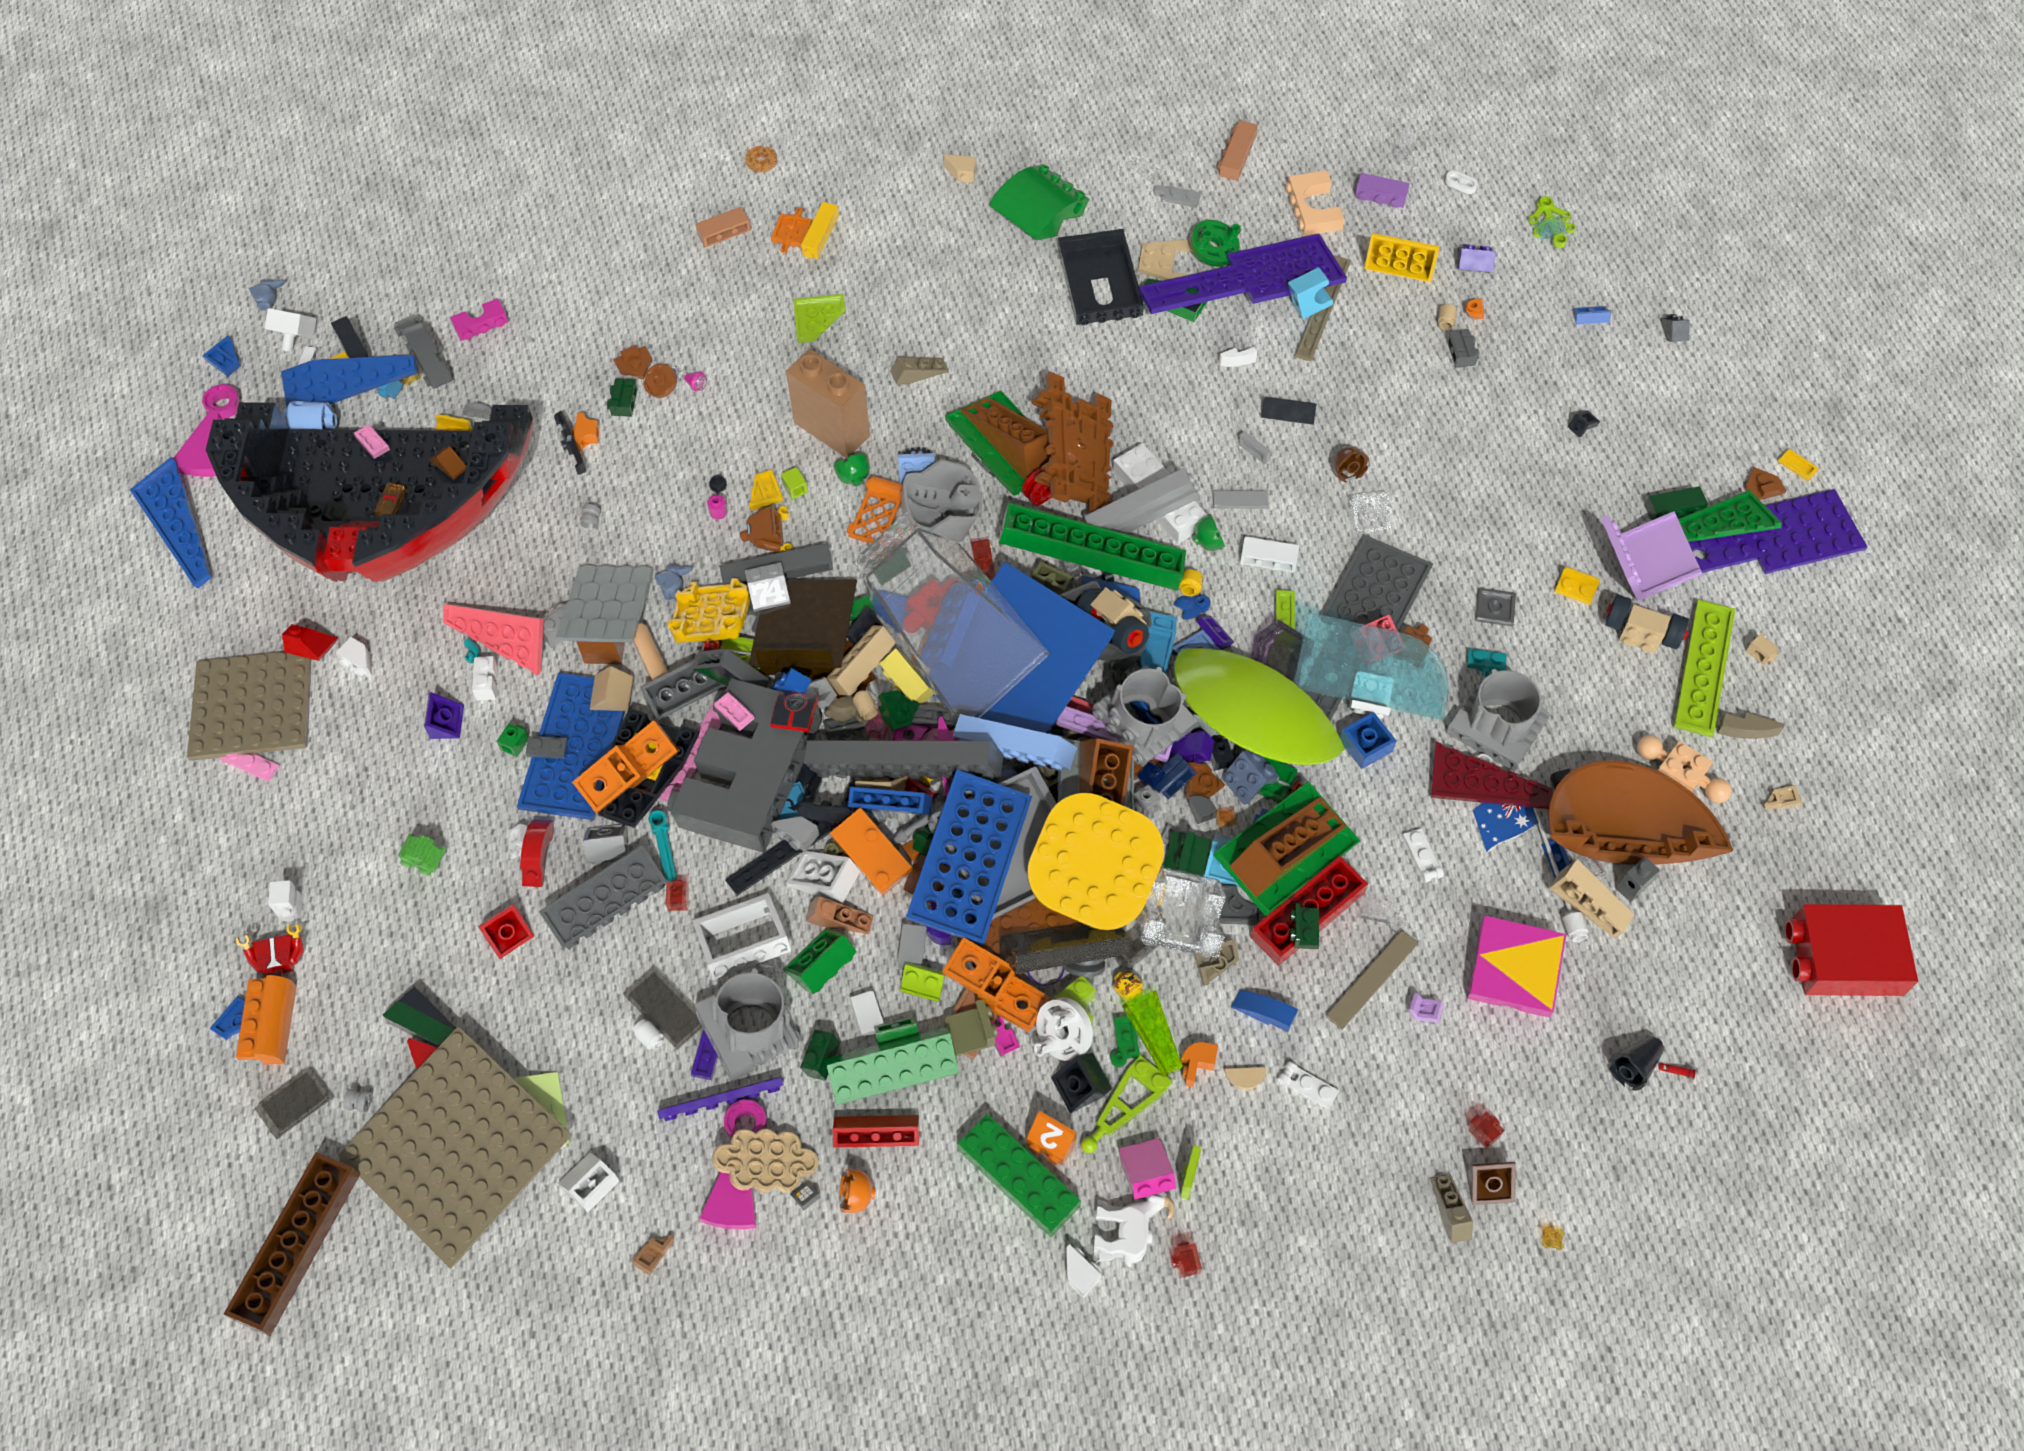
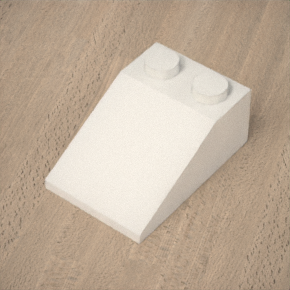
(824, 875)

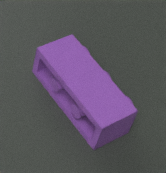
(1382, 190)

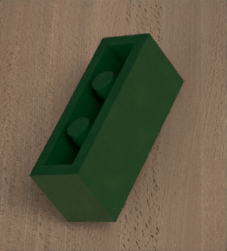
(1681, 502)

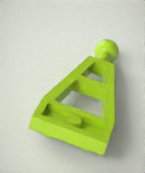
(1147, 1076)

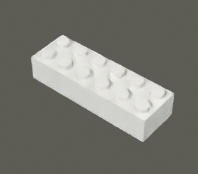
(1140, 468)

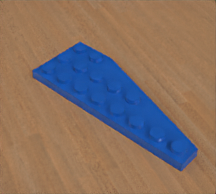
(345, 377)

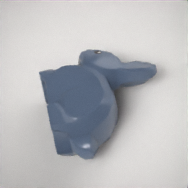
(264, 292)
(670, 580)

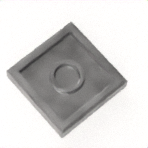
(1495, 607)

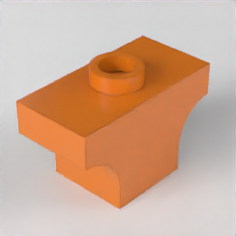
(585, 431)

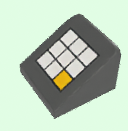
(805, 1195)

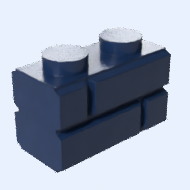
(1176, 775)

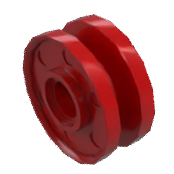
(1035, 491)

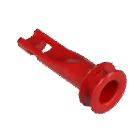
(1678, 1070)

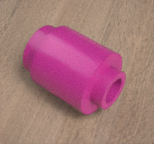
(717, 507)

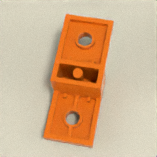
(625, 766)
(995, 984)

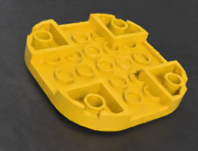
(1095, 861)

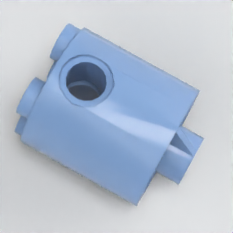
(309, 415)

